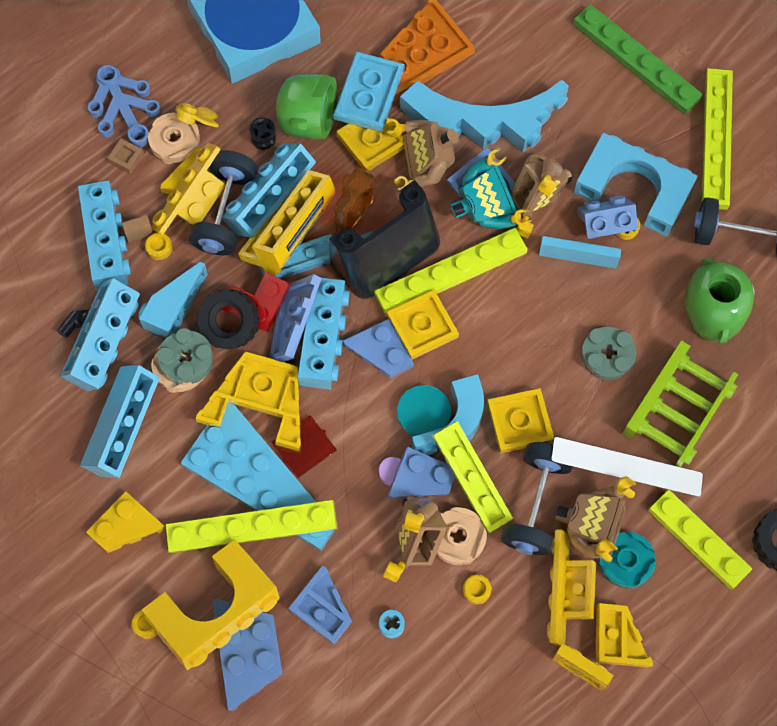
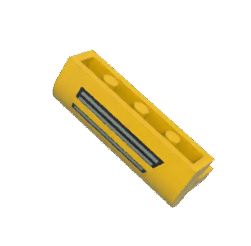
(289, 223)

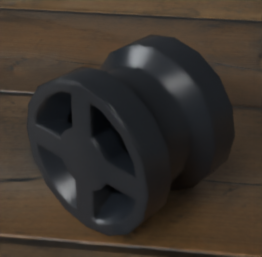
(261, 127)

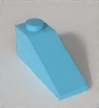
(170, 304)

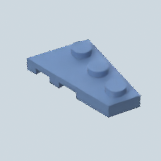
(293, 317)

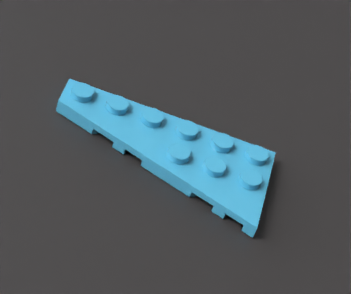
(248, 469)

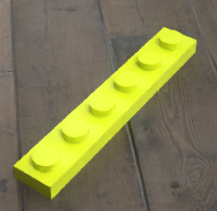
(717, 136)
(453, 270)
(251, 526)

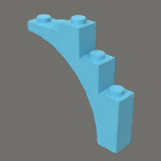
(485, 124)

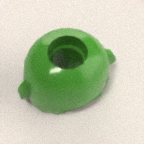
(307, 105)
(713, 318)

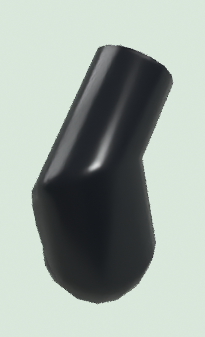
(73, 320)

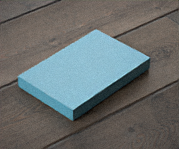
(368, 91)

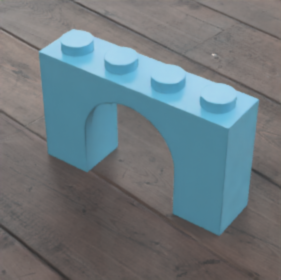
(615, 157)

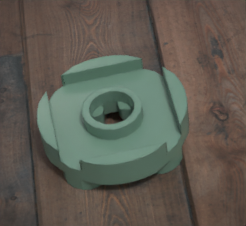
(183, 342)
(596, 361)

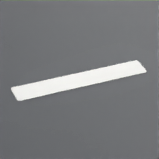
(622, 465)

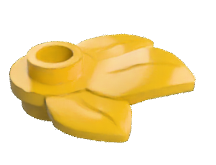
(189, 114)

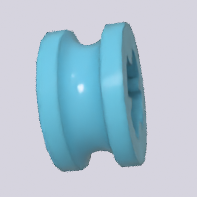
(391, 633)

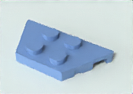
(249, 657)

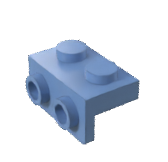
(608, 217)

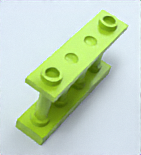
(668, 382)

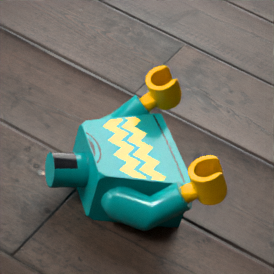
(487, 196)

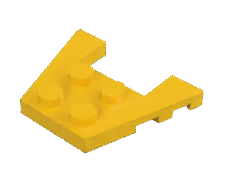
(260, 386)

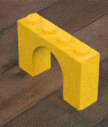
(194, 639)

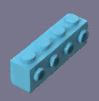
(268, 189)
(103, 233)
(100, 335)
(321, 335)
(119, 421)

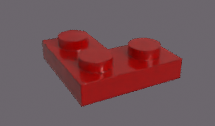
(267, 299)

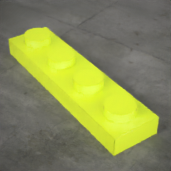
(472, 476)
(700, 540)

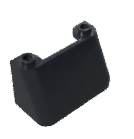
(389, 250)

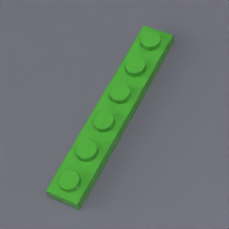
(638, 59)

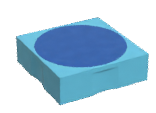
(255, 32)

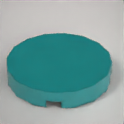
(423, 410)
(631, 563)

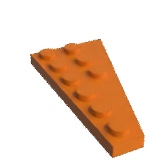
(427, 46)

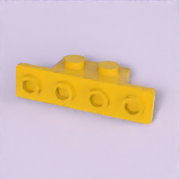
(193, 195)
(571, 589)

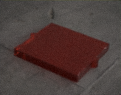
(313, 450)

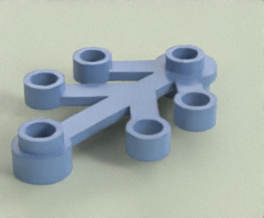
(122, 102)

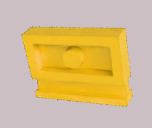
(582, 667)

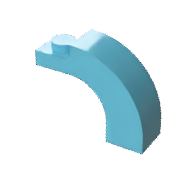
(469, 406)

